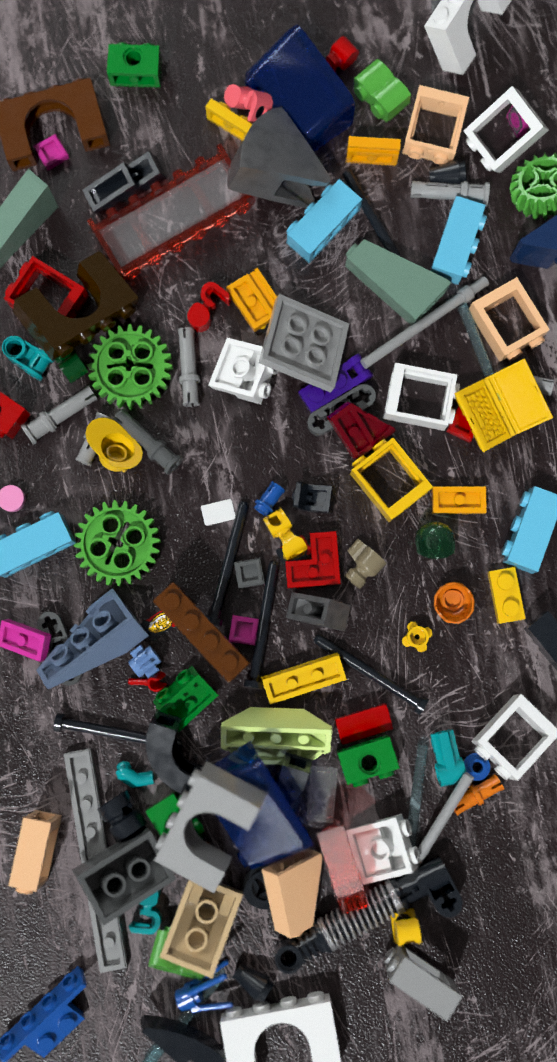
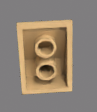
(201, 927)

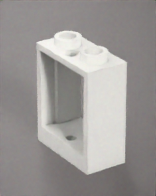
(537, 130)
(425, 375)
(533, 718)

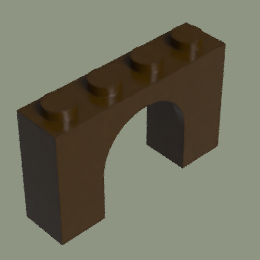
(59, 333)

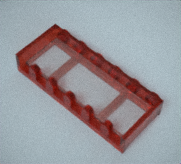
(170, 215)

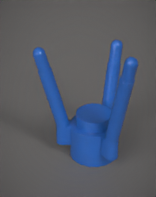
(191, 994)

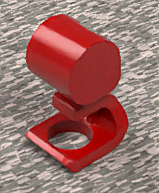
(342, 54)
(199, 313)

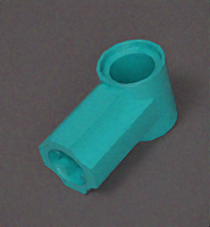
(448, 764)

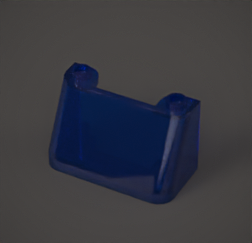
(304, 87)
(277, 828)

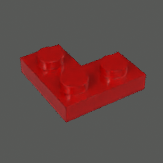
(322, 569)

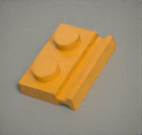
(373, 150)
(253, 298)

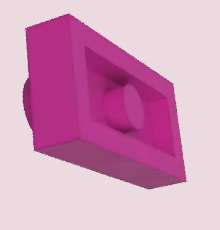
(24, 640)

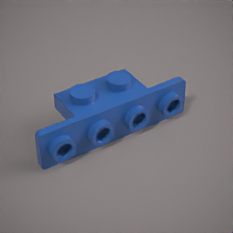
(48, 1020)

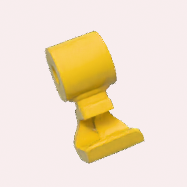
(280, 526)
(406, 930)

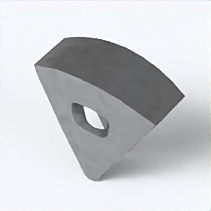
(276, 162)

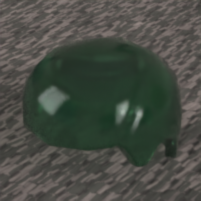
(435, 540)

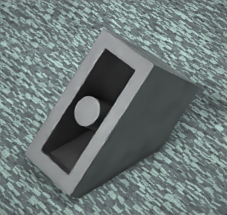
(318, 611)

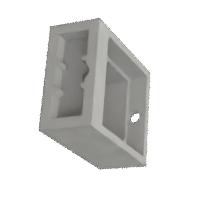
(422, 981)

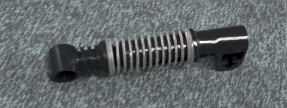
(384, 902)

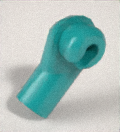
(131, 778)

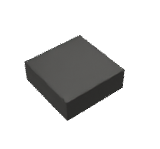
(249, 573)

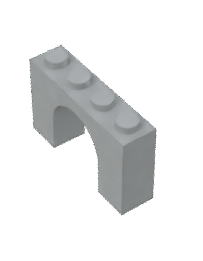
(211, 792)

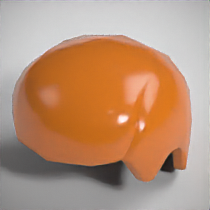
(454, 602)

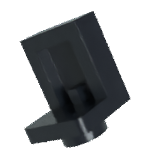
(314, 498)

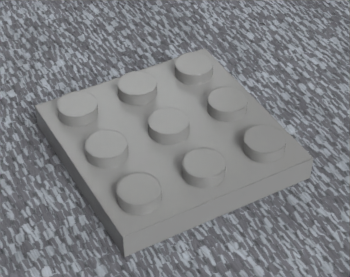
(304, 343)

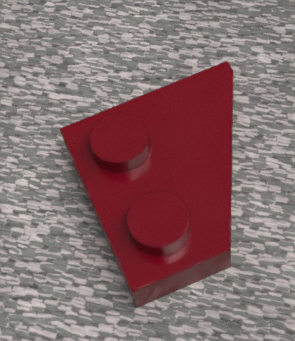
(358, 429)

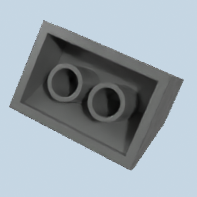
(123, 875)

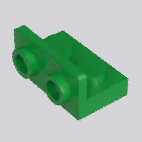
(185, 696)

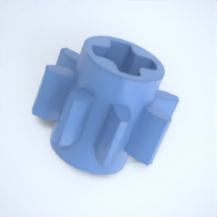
(144, 661)

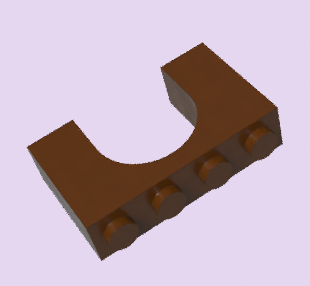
(20, 113)
(201, 632)

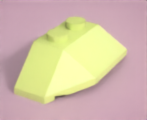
(277, 732)

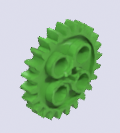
(131, 343)
(95, 532)

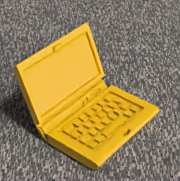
(518, 410)

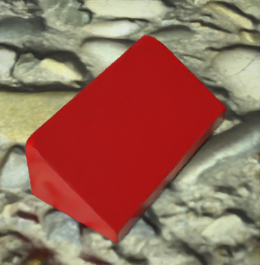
(363, 723)

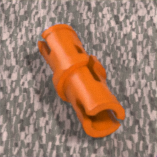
(479, 793)

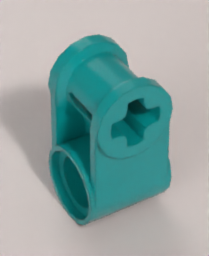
(30, 359)

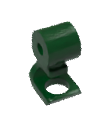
(71, 366)

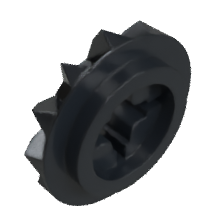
(251, 888)

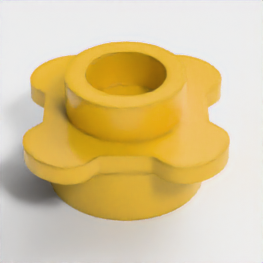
(424, 634)

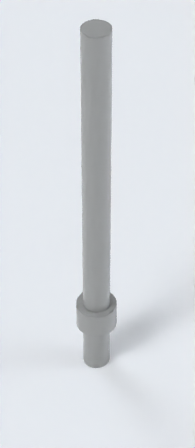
(463, 295)

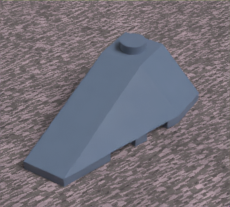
(102, 636)

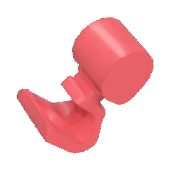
(247, 98)

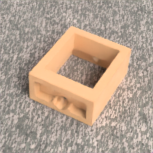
(443, 103)
(482, 305)
(34, 851)

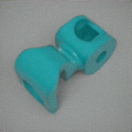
(153, 913)

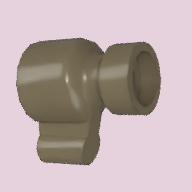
(367, 563)

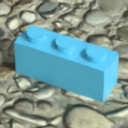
(323, 220)
(459, 239)
(531, 530)
(34, 543)

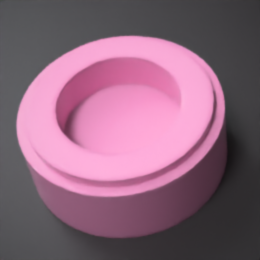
(12, 498)

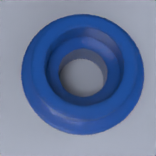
(485, 766)

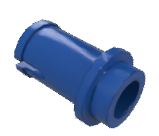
(269, 499)

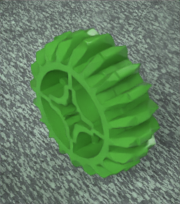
(541, 196)

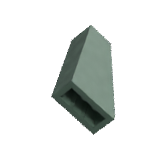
(23, 213)
(397, 281)

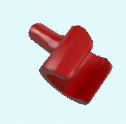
(152, 682)

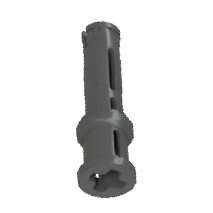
(156, 449)

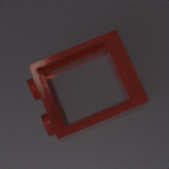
(342, 869)

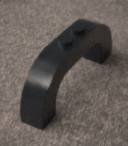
(177, 770)

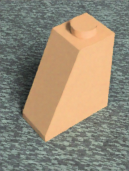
(293, 891)

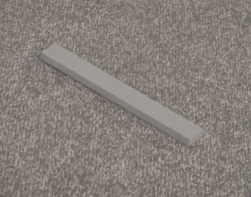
(92, 841)

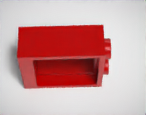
(29, 273)

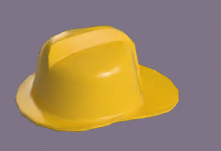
(113, 445)

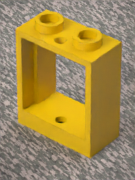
(380, 449)

